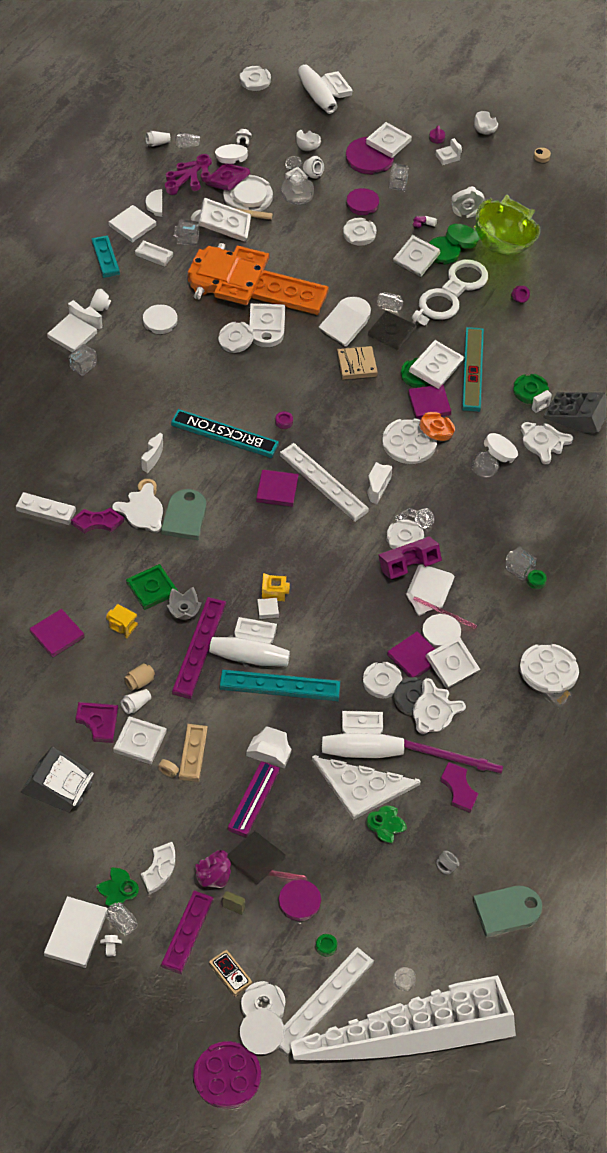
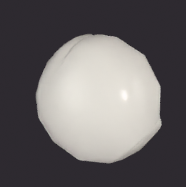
(484, 123)
(308, 141)

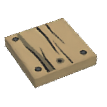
(357, 362)

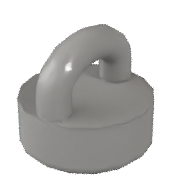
(448, 860)

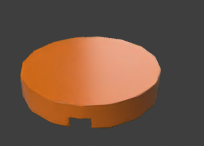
(436, 426)

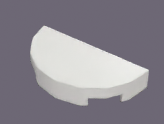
(154, 202)

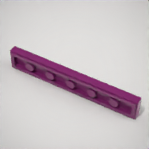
(199, 648)

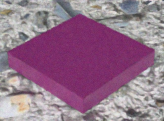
(228, 176)
(429, 400)
(277, 488)
(57, 633)
(411, 655)

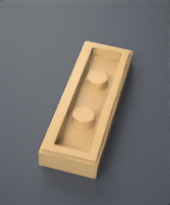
(193, 752)

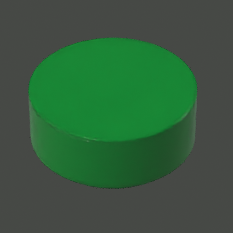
(536, 579)
(326, 945)

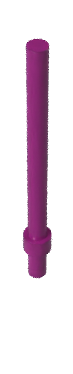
(481, 764)

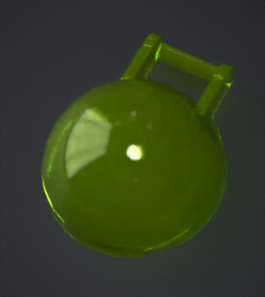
(506, 226)

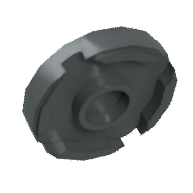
(407, 693)

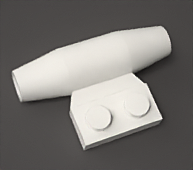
(324, 88)
(251, 644)
(362, 737)

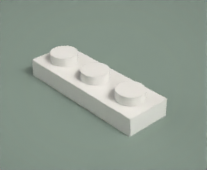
(45, 508)

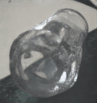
(186, 140)

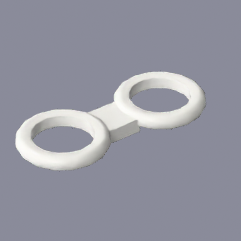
(453, 289)

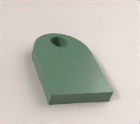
(184, 517)
(506, 909)

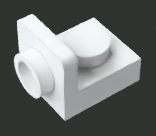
(450, 153)

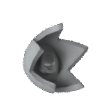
(187, 600)

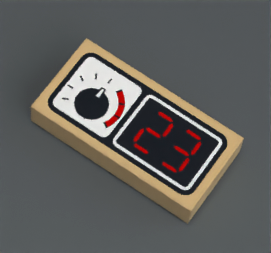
(230, 973)

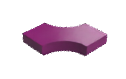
(106, 520)
(455, 779)

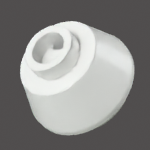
(313, 167)
(100, 300)

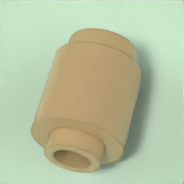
(139, 677)

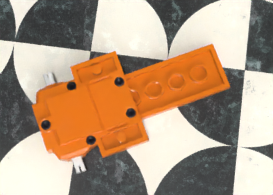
(242, 276)

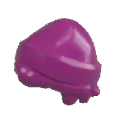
(214, 870)

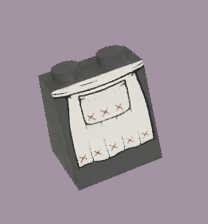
(58, 781)

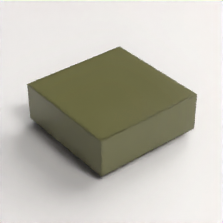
(234, 902)

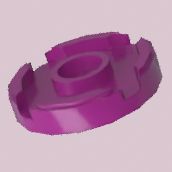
(362, 201)
(300, 900)

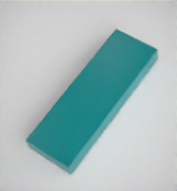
(105, 256)

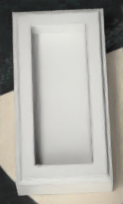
(154, 253)

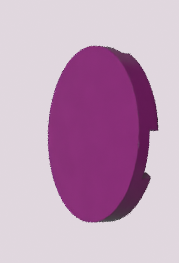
(366, 158)
(227, 1075)

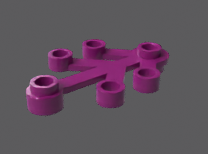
(203, 161)

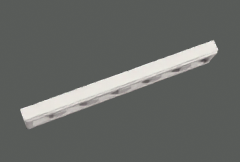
(324, 482)
(325, 998)

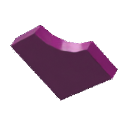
(100, 720)

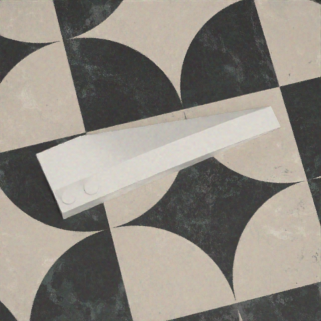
(455, 1018)

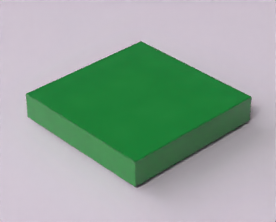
(151, 586)

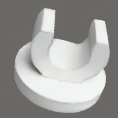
(243, 134)
(417, 316)
(111, 942)

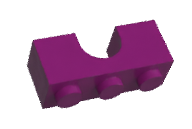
(423, 551)

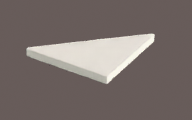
(362, 787)

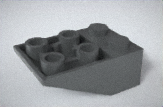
(579, 410)

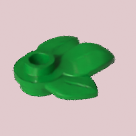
(388, 823)
(115, 888)

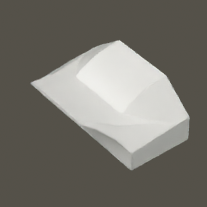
(379, 479)
(270, 747)

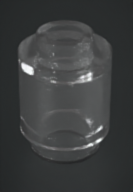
(390, 301)
(121, 918)

